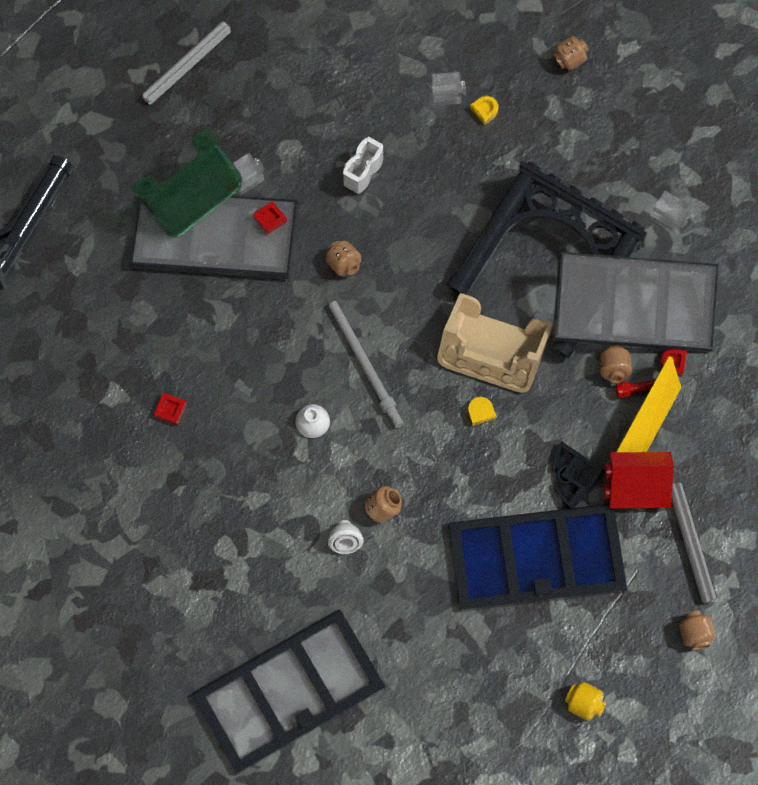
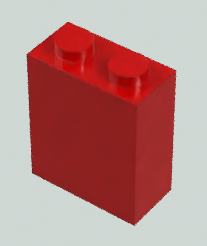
(639, 479)

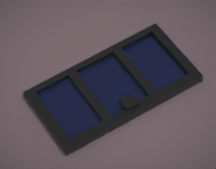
(537, 557)

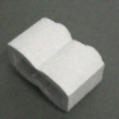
(363, 165)

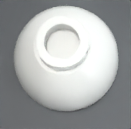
(312, 421)
(345, 538)

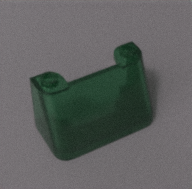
(193, 189)

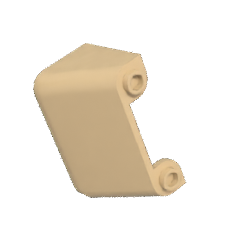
(491, 347)

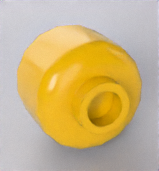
(585, 701)

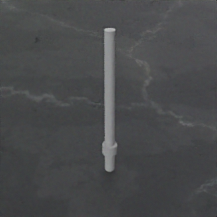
(387, 403)

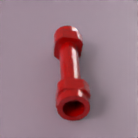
(625, 389)

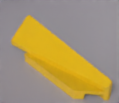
(653, 410)

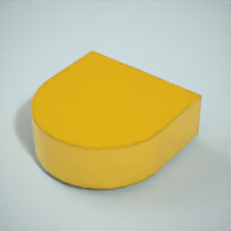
(485, 108)
(481, 411)

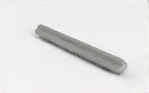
(186, 63)
(692, 544)

